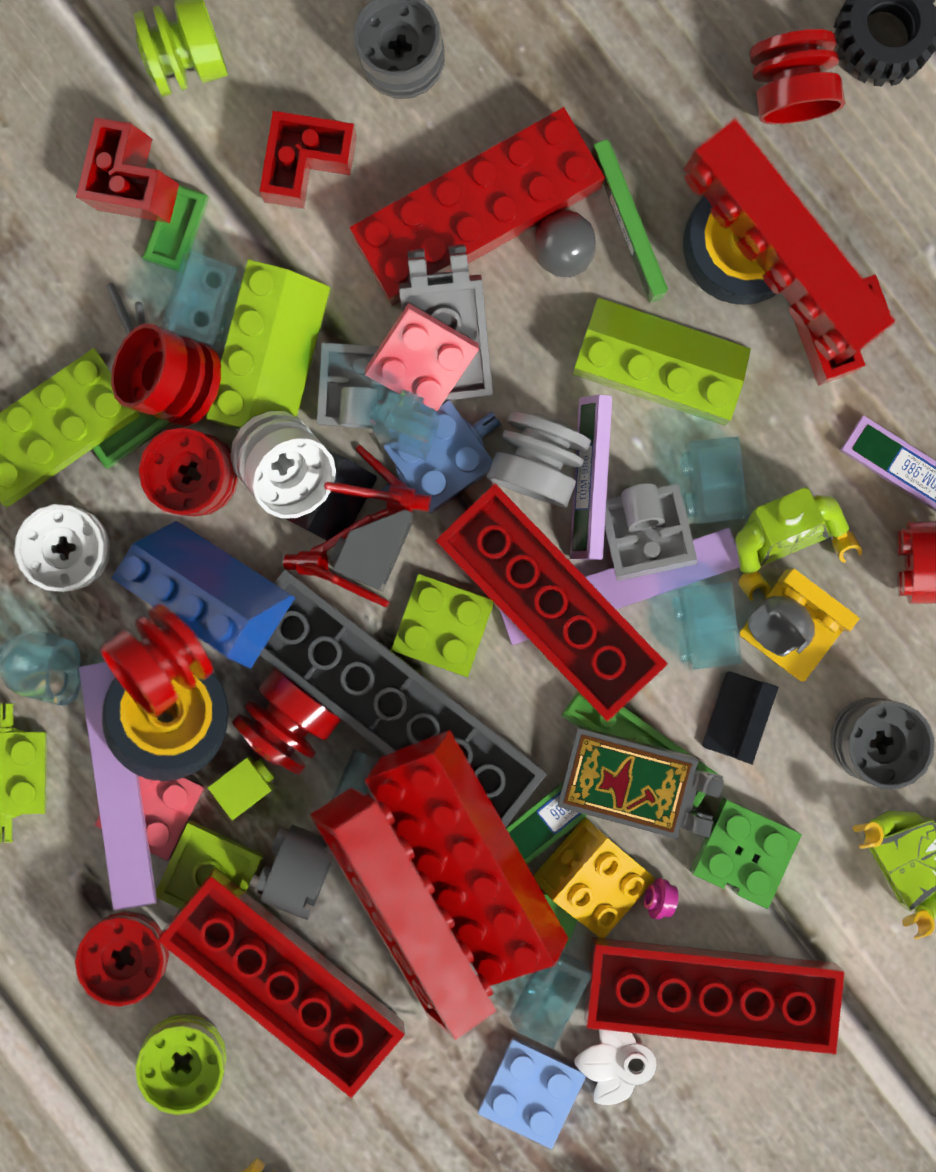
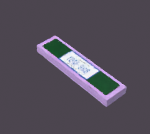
(893, 460)
(591, 479)

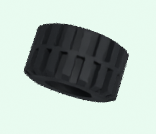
(875, 59)

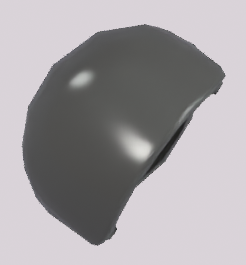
(565, 243)
(782, 625)

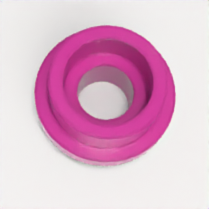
(661, 899)

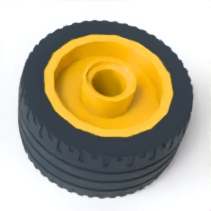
(717, 261)
(172, 748)

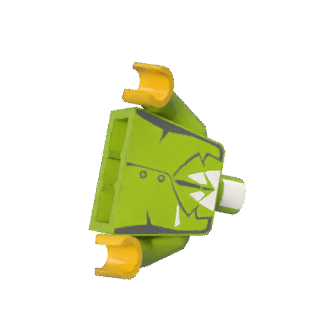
(786, 528)
(906, 854)

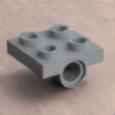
(344, 389)
(648, 531)

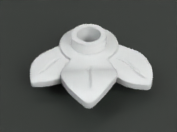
(609, 1066)

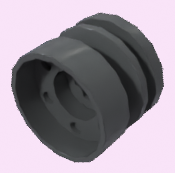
(382, 33)
(901, 754)

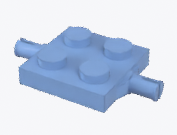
(454, 459)

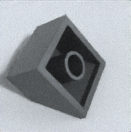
(373, 550)

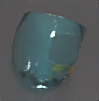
(27, 663)

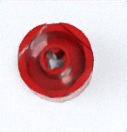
(919, 548)

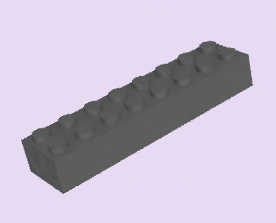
(387, 696)

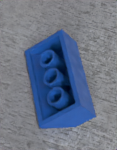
(206, 589)

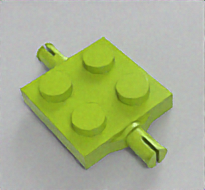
(21, 772)

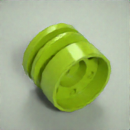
(179, 45)
(181, 1087)

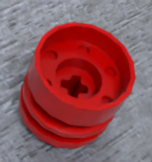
(797, 76)
(165, 375)
(166, 478)
(163, 655)
(285, 722)
(99, 965)

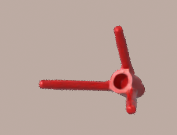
(398, 497)
(316, 564)

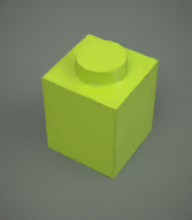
(243, 786)

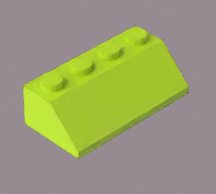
(268, 344)
(662, 362)

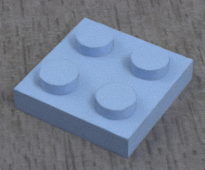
(531, 1092)

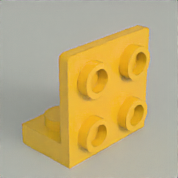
(827, 614)
(593, 878)

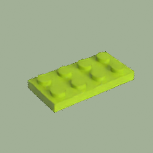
(57, 425)

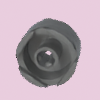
(297, 871)

